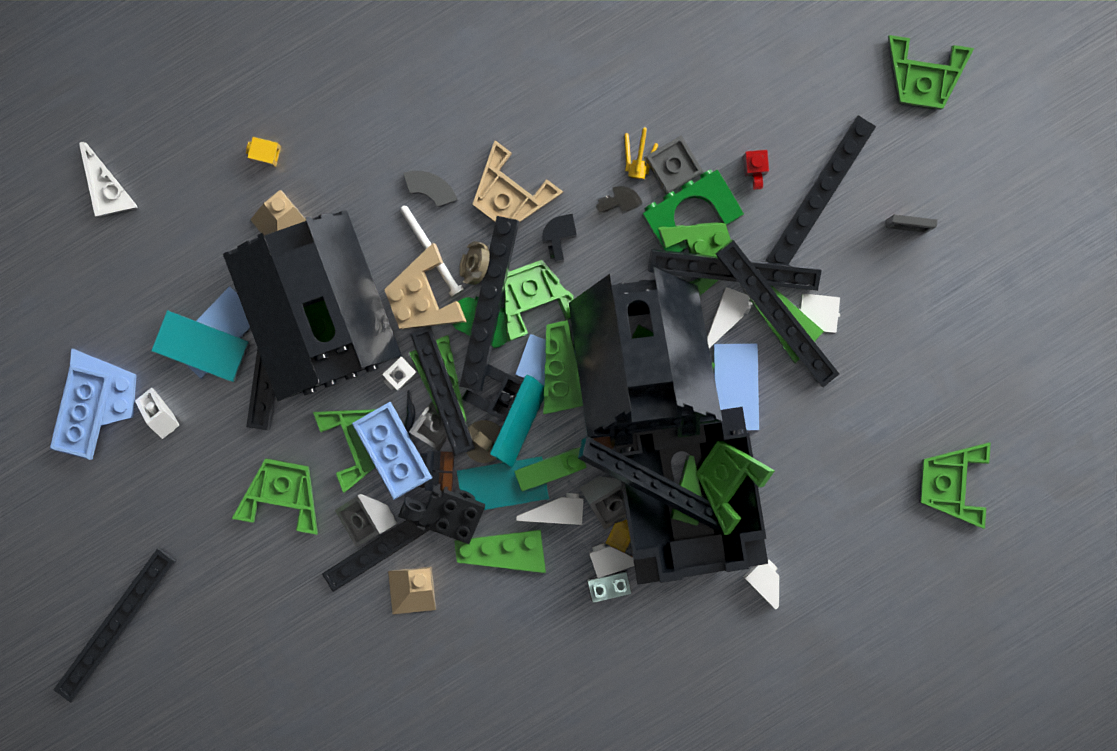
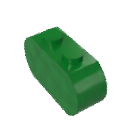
(469, 307)

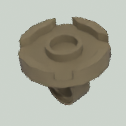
(475, 263)
(484, 436)

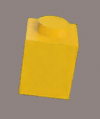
(263, 151)

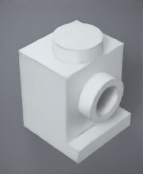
(400, 365)

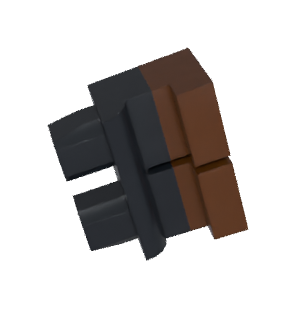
(438, 461)

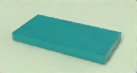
(200, 346)
(518, 421)
(498, 486)

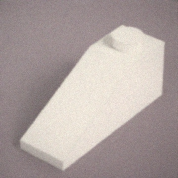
(729, 311)
(561, 510)

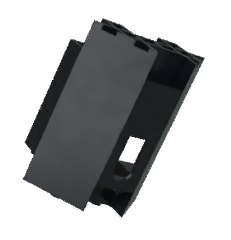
(296, 267)
(643, 380)
(673, 549)

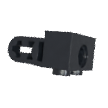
(501, 405)

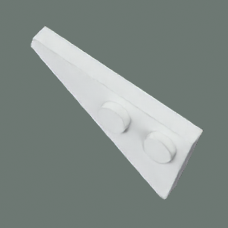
(105, 191)

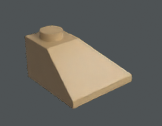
(276, 214)
(412, 590)

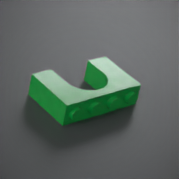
(710, 189)

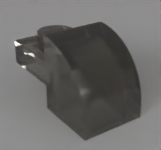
(624, 198)

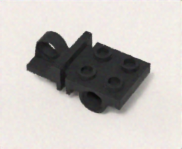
(446, 512)

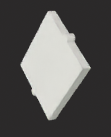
(821, 310)

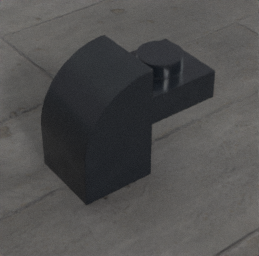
(556, 230)

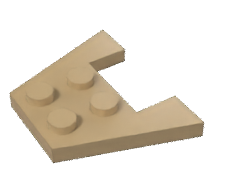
(505, 198)
(413, 298)

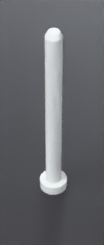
(455, 289)

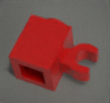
(756, 165)

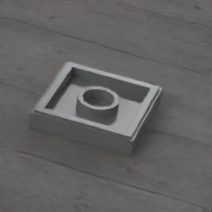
(673, 164)
(911, 223)

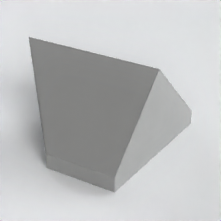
(430, 428)

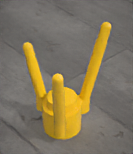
(637, 168)

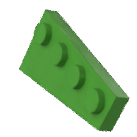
(447, 356)
(561, 370)

